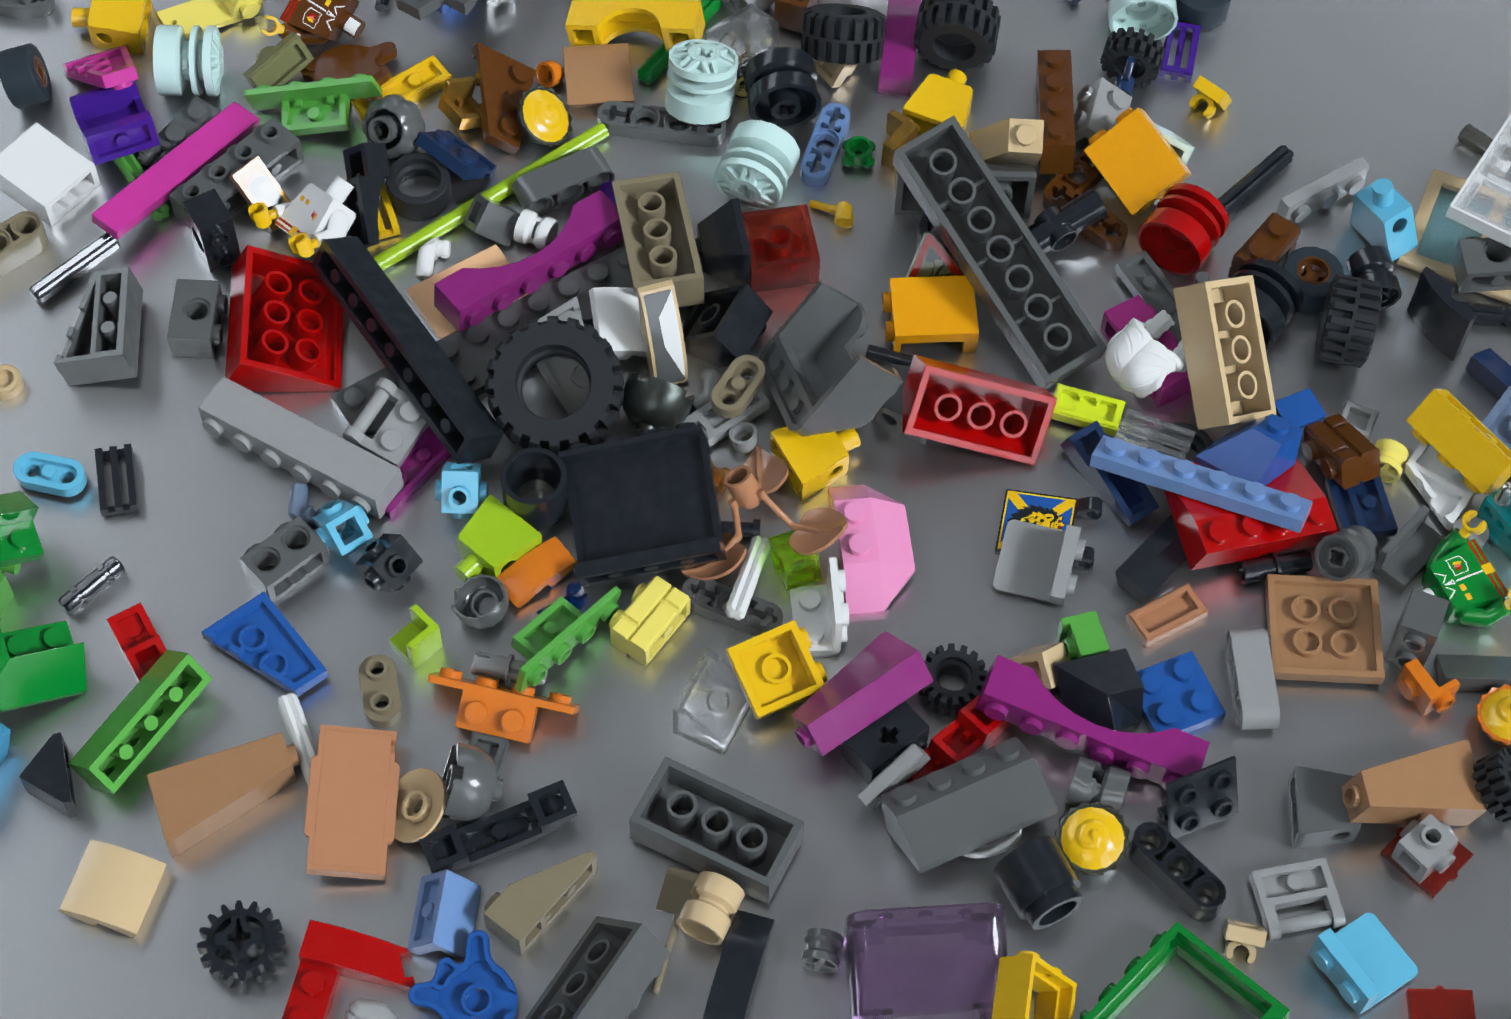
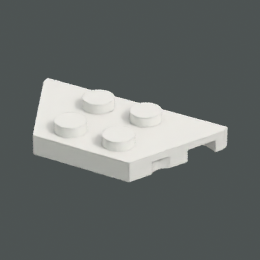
(1438, 484)

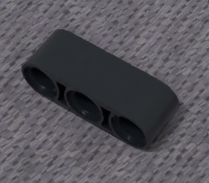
(1170, 854)

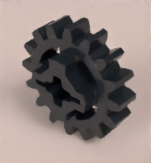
(225, 937)

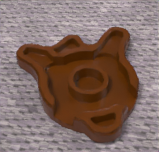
(353, 59)

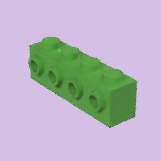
(140, 721)

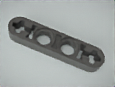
(660, 128)

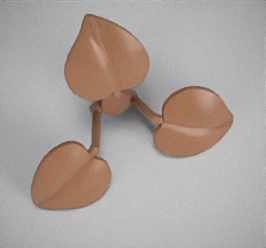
(749, 486)

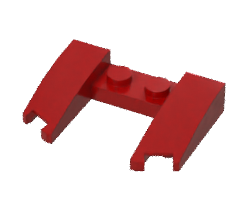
(337, 952)

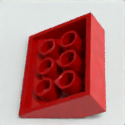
(282, 326)
(1222, 537)

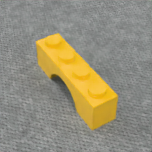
(603, 20)

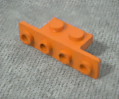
(499, 709)

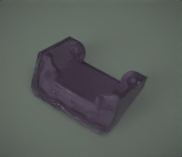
(924, 960)

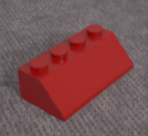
(975, 410)

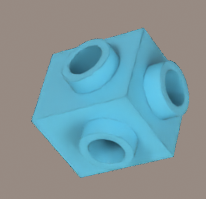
(461, 489)
(353, 526)

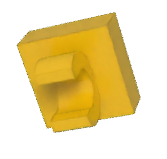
(1211, 94)

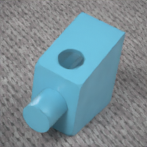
(1384, 218)

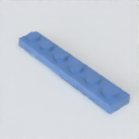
(1201, 483)

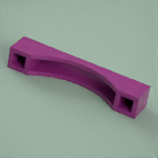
(476, 293)
(1018, 696)

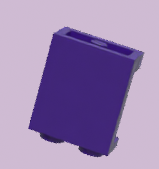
(113, 123)

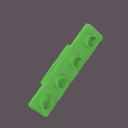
(314, 105)
(555, 633)

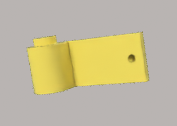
(209, 13)

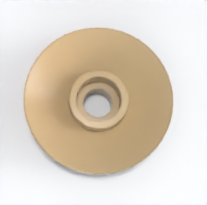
(419, 804)

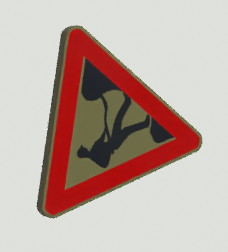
(932, 260)

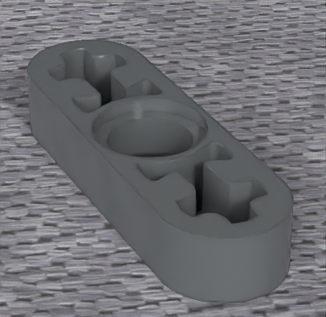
(704, 607)

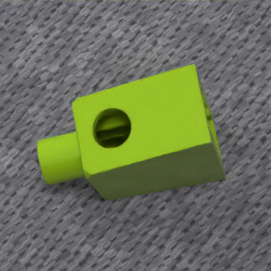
(493, 540)

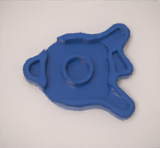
(469, 988)

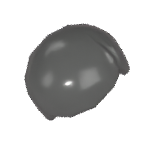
(481, 601)

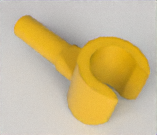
(843, 212)

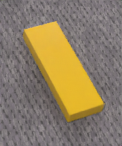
(413, 84)

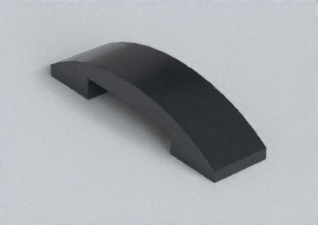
(501, 832)
(738, 966)

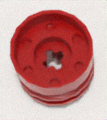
(1183, 229)

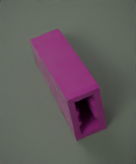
(861, 693)

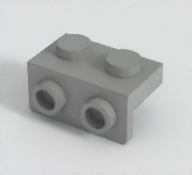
(1098, 108)

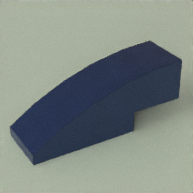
(1124, 496)

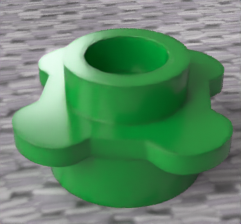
(855, 146)

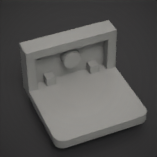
(1038, 561)

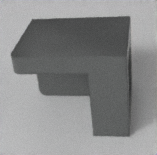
(491, 219)

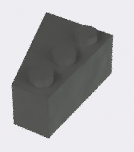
(106, 332)

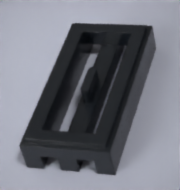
(113, 456)

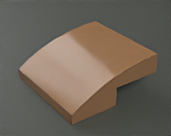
(597, 75)

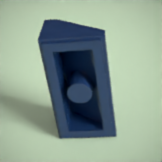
(1490, 371)

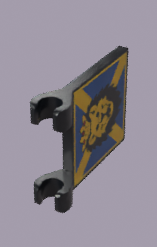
(1050, 512)

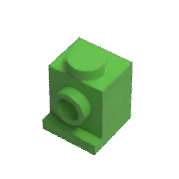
(1082, 635)

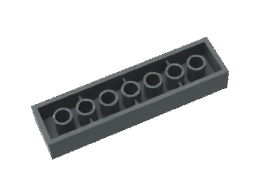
(998, 254)

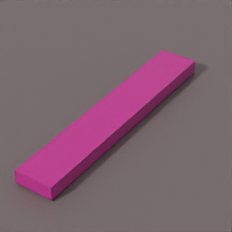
(177, 167)

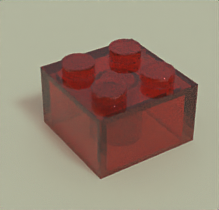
(782, 248)

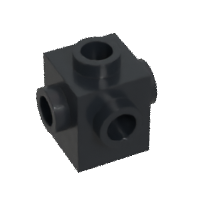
(388, 563)

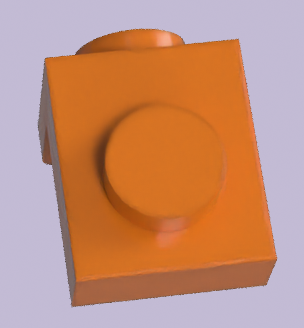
(1422, 690)

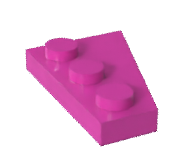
(104, 69)

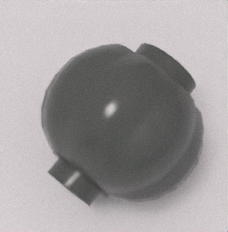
(395, 123)

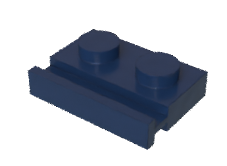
(456, 154)
(1363, 506)

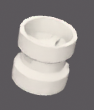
(535, 229)

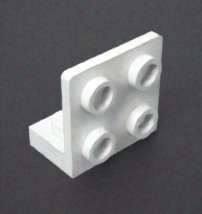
(823, 612)

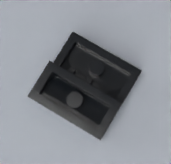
(1439, 315)

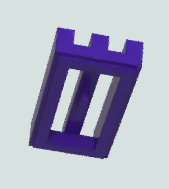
(1175, 70)

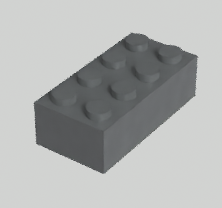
(716, 829)

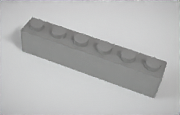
(300, 447)

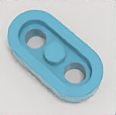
(52, 474)

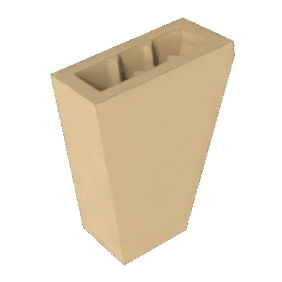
(1010, 141)

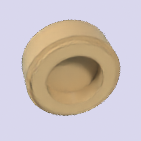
(10, 382)

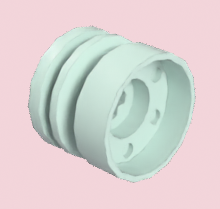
(1151, 15)
(184, 60)
(701, 81)
(757, 164)

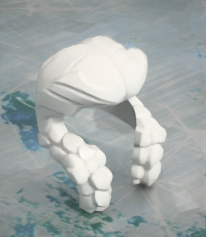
(1140, 361)

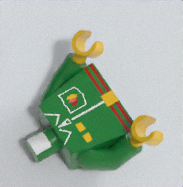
(1466, 578)

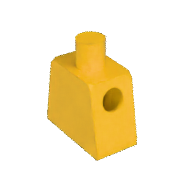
(116, 23)
(939, 100)
(813, 459)

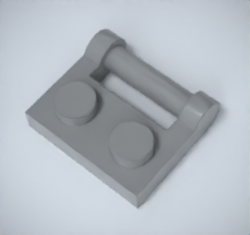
(398, 431)
(1295, 886)

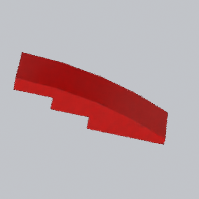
(962, 738)

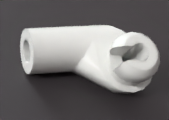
(428, 254)

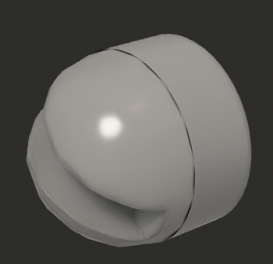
(744, 437)

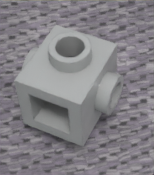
(1425, 847)

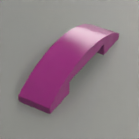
(899, 48)

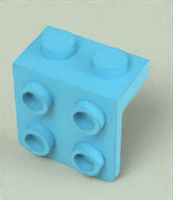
(1363, 962)

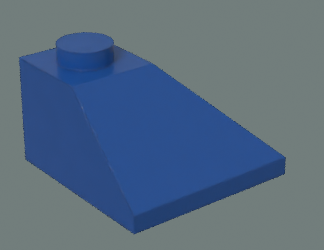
(1255, 450)

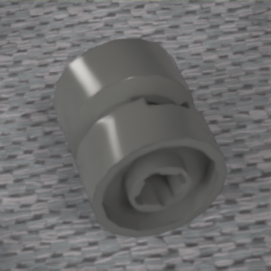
(1346, 553)
(1096, 784)

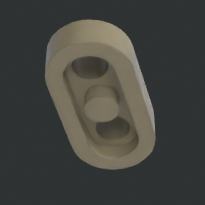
(737, 389)
(380, 688)

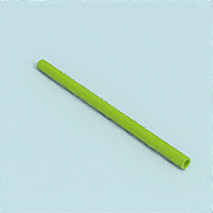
(497, 193)

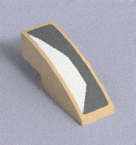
(663, 332)

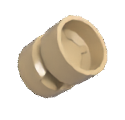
(709, 910)

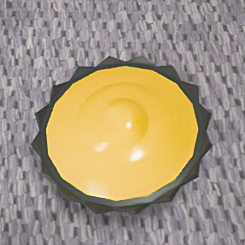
(544, 116)
(1093, 838)

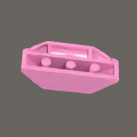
(872, 549)

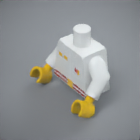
(309, 216)

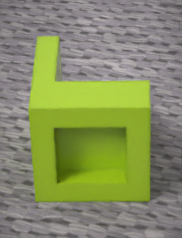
(417, 639)

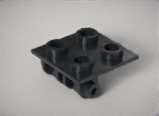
(1200, 798)

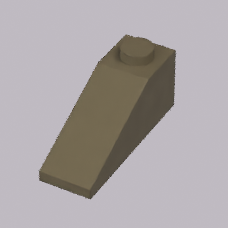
(535, 901)

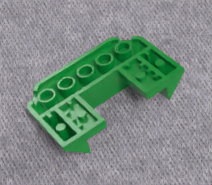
(40, 660)

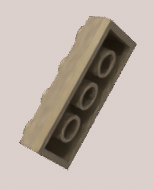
(659, 235)

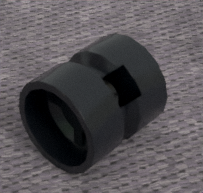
(1376, 265)

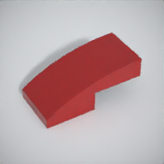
(137, 638)

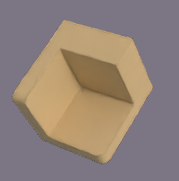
(1042, 659)

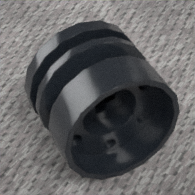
(1277, 295)

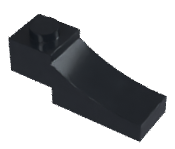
(365, 170)

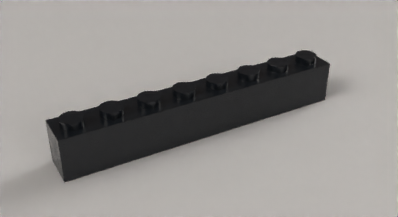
(407, 350)

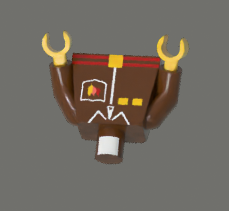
(318, 20)

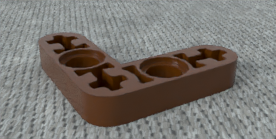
(1069, 189)

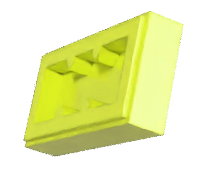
(1085, 407)

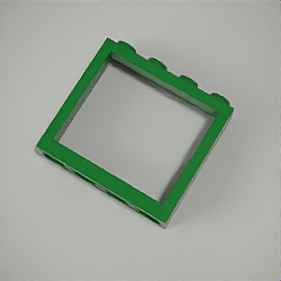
(1200, 956)

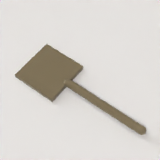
(672, 898)

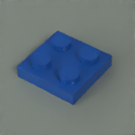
(1178, 696)

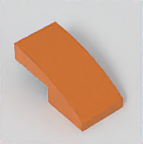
(536, 569)

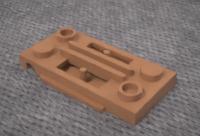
(351, 802)

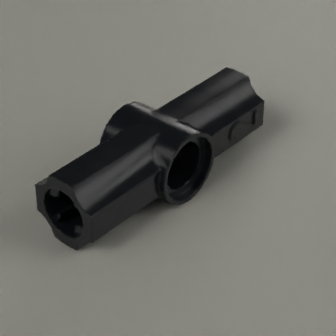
(1059, 226)

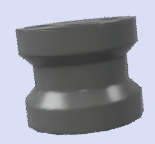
(822, 950)

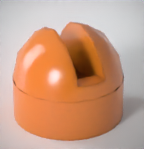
(549, 70)

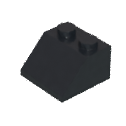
(725, 325)

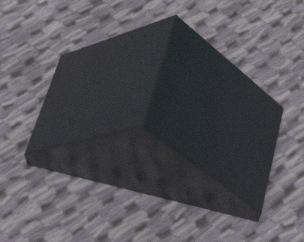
(50, 777)

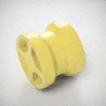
(1392, 457)

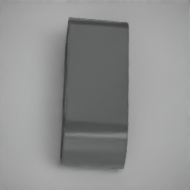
(562, 181)

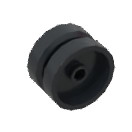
(782, 87)

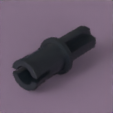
(1285, 564)

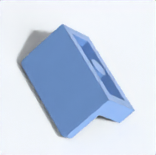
(444, 914)

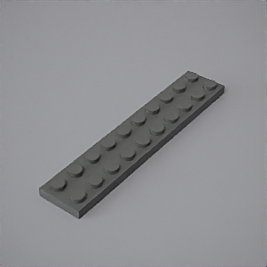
(476, 345)

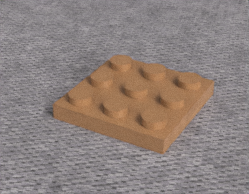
(1324, 629)

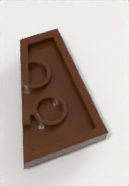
(501, 88)

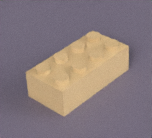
(1225, 351)

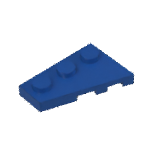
(267, 644)

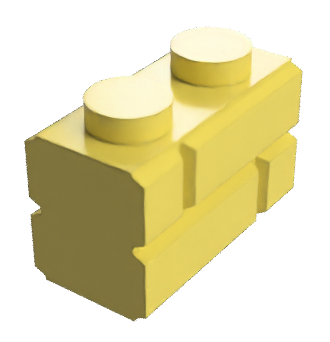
(649, 619)

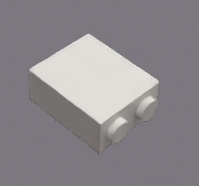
(46, 174)

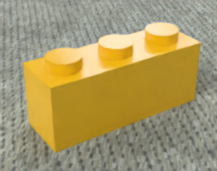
(1462, 441)

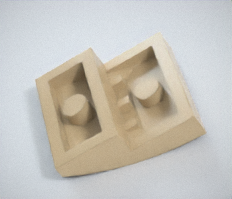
(112, 887)

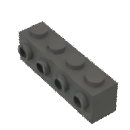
(271, 142)

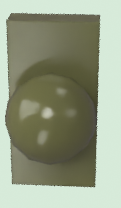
(279, 63)

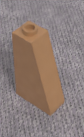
(1415, 786)
(219, 788)

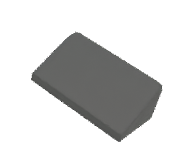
(1474, 671)

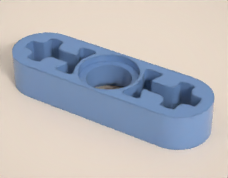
(826, 157)

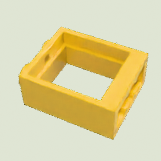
(1025, 973)

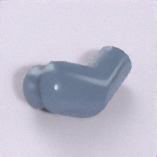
(298, 504)

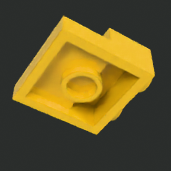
(776, 669)

